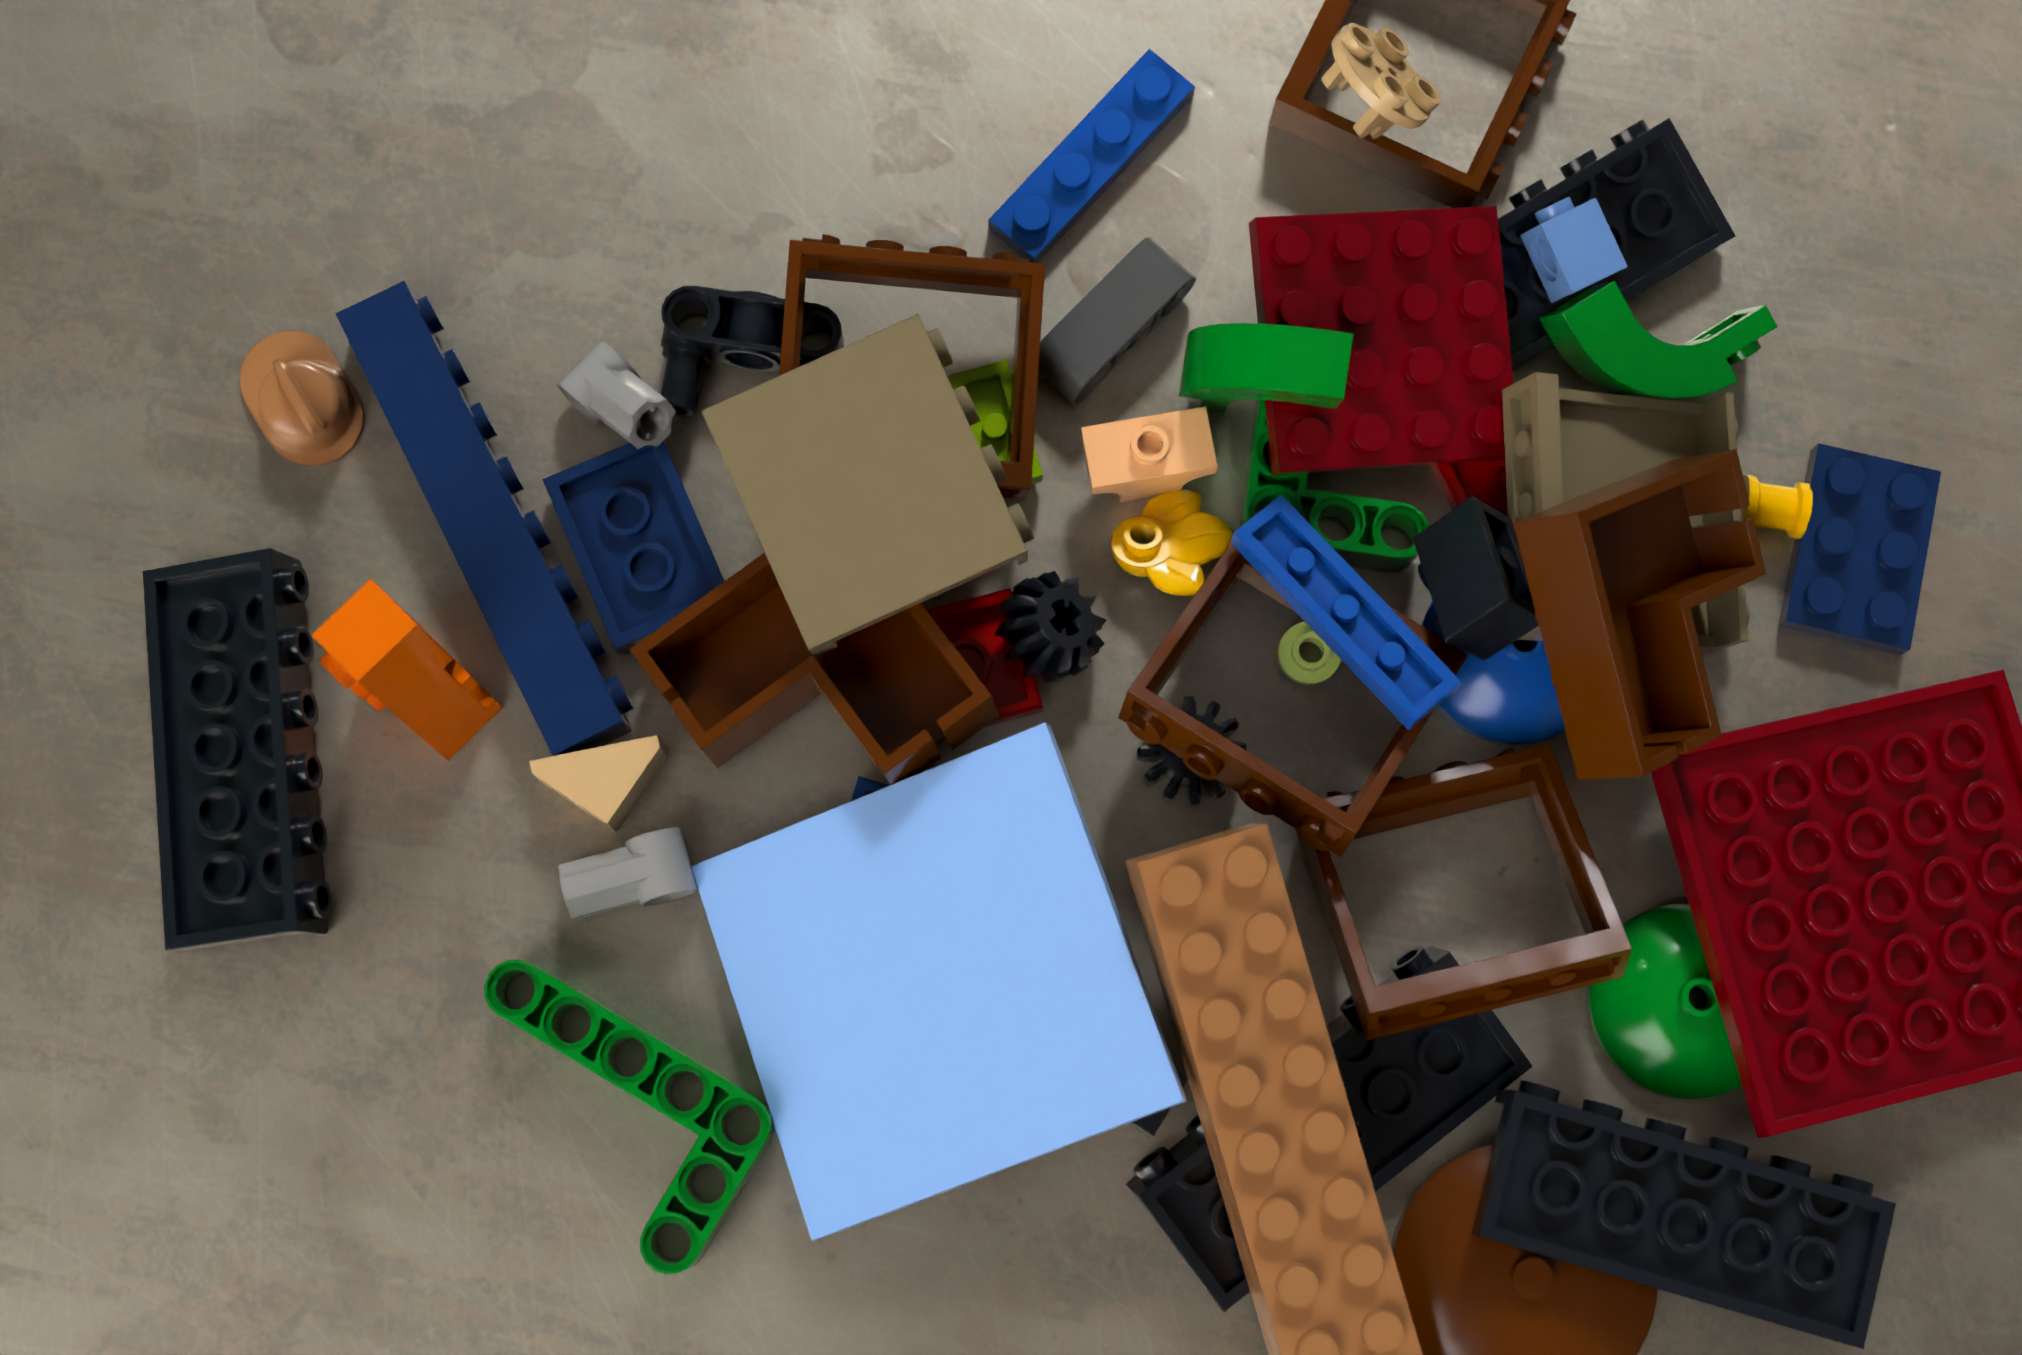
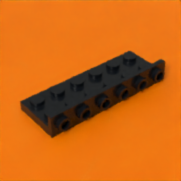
(1652, 205)
(235, 751)
(1403, 1101)
(1684, 1214)

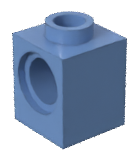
(1572, 247)

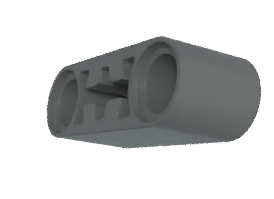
(1113, 319)

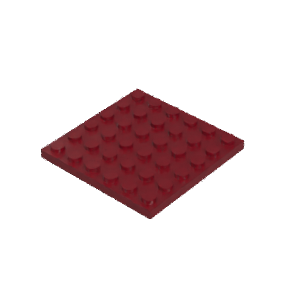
(1859, 897)

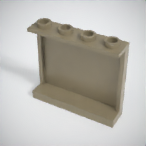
(1581, 441)
(868, 482)

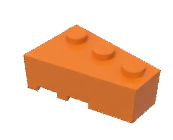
(401, 667)

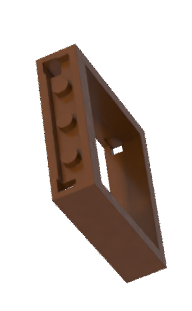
(1392, 159)
(942, 270)
(1218, 758)
(1501, 979)

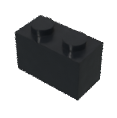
(1476, 579)

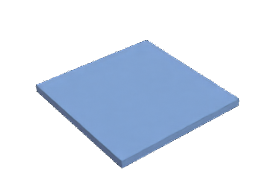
(936, 983)

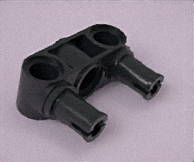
(739, 331)

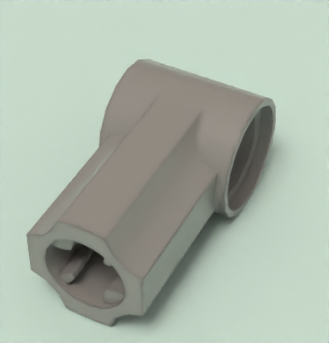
(612, 392)
(646, 871)

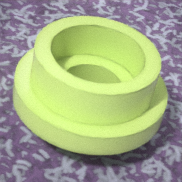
(1299, 669)

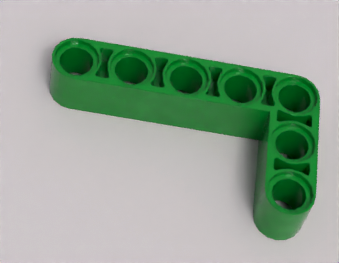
(1361, 515)
(653, 1087)

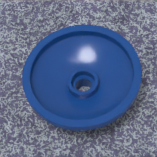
(1504, 697)

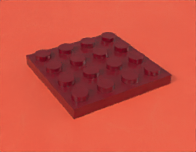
(1425, 330)

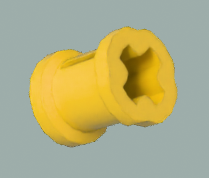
(1779, 506)

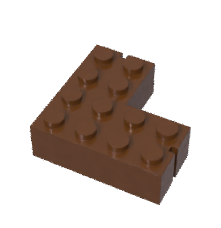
(1616, 602)
(749, 669)

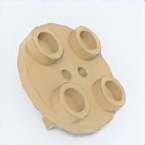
(1382, 78)

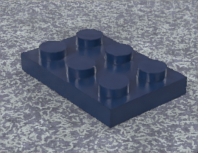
(634, 539)
(1862, 551)

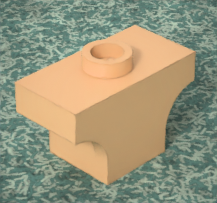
(1148, 453)

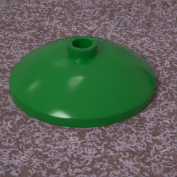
(1647, 1014)

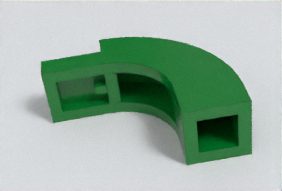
(1618, 355)
(1265, 364)

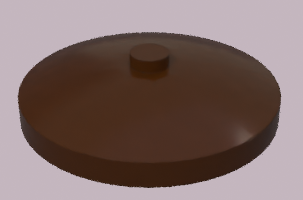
(1498, 1298)

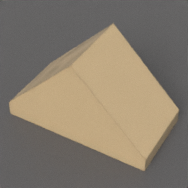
(604, 778)

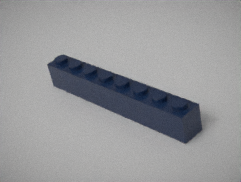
(484, 522)

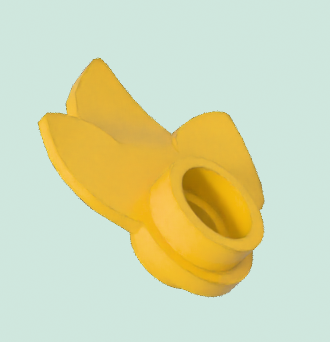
(1178, 542)

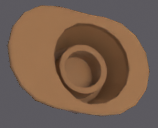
(301, 398)

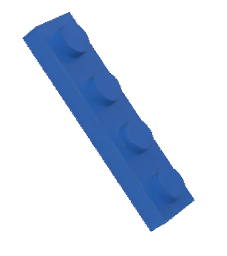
(1091, 157)
(1345, 612)

